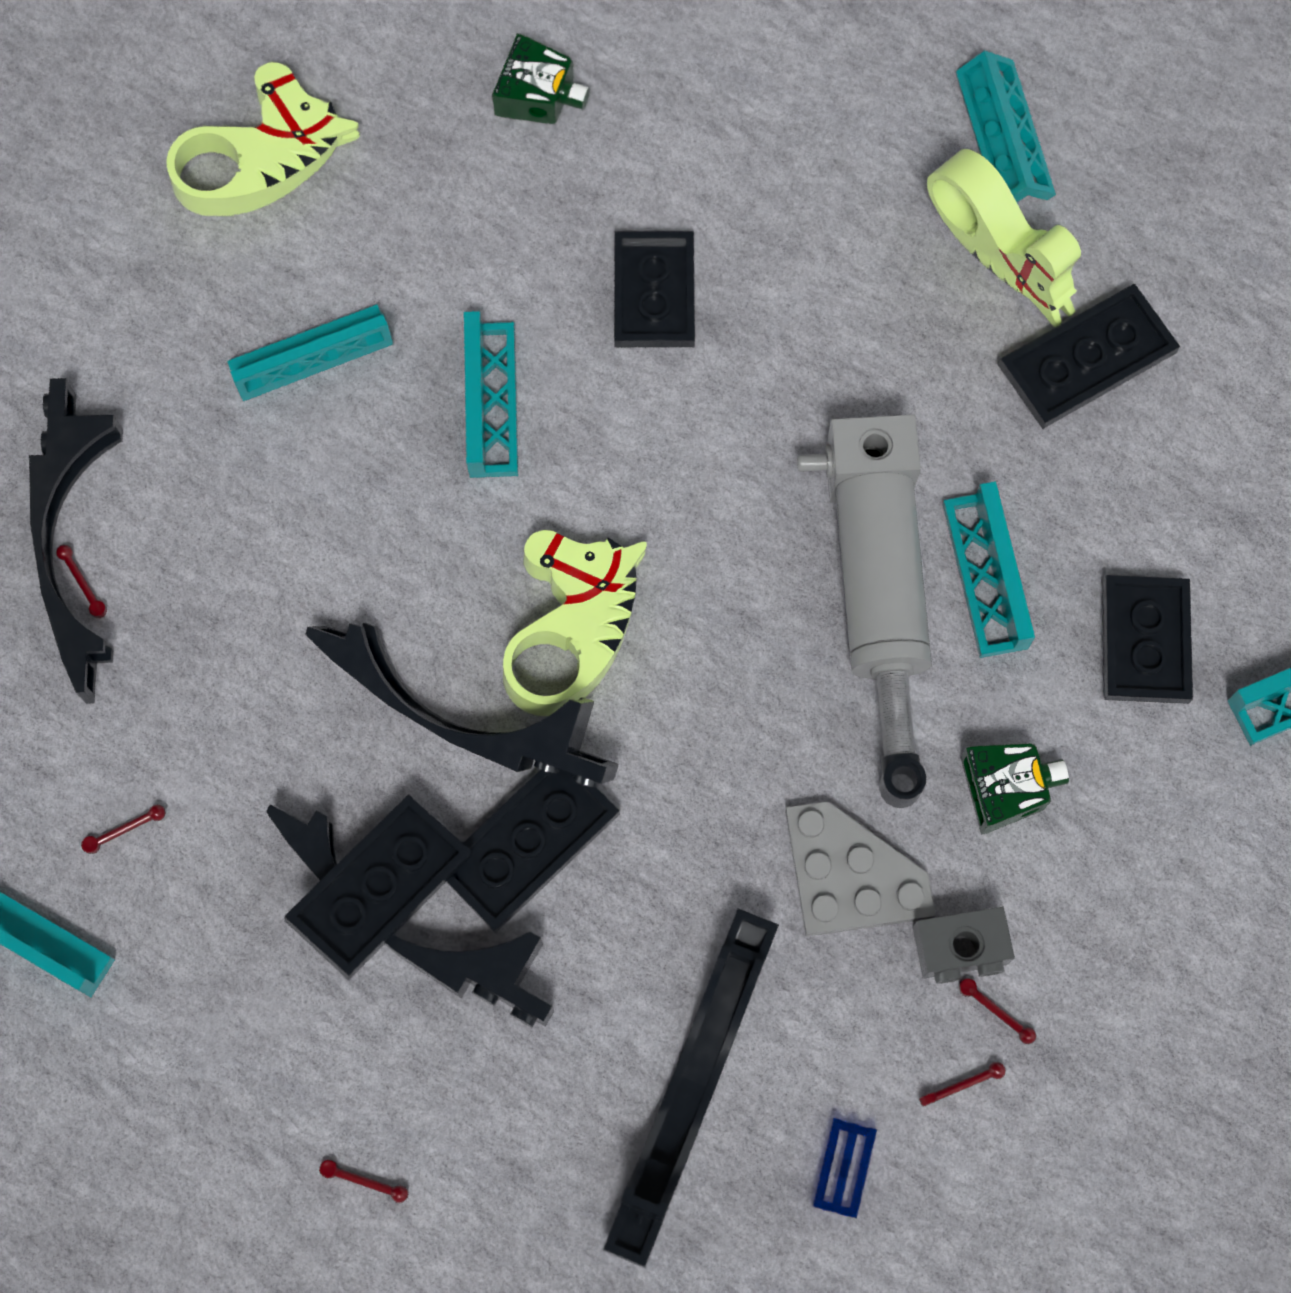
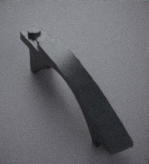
(67, 451)
(550, 742)
(492, 970)
(690, 1089)

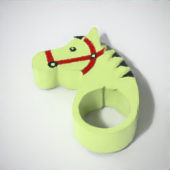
(273, 158)
(994, 230)
(596, 601)

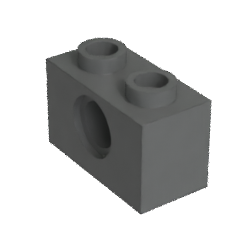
(986, 931)

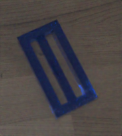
(853, 1130)

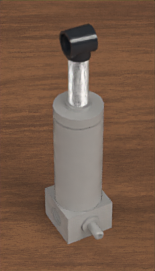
(873, 479)

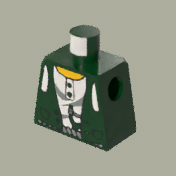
(536, 84)
(1009, 782)

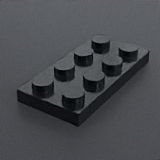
(1088, 355)
(529, 844)
(377, 887)

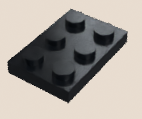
(654, 289)
(1147, 639)

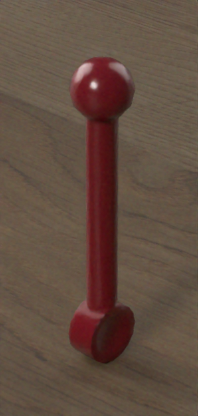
(96, 608)
(92, 845)
(969, 988)
(996, 1070)
(330, 1169)

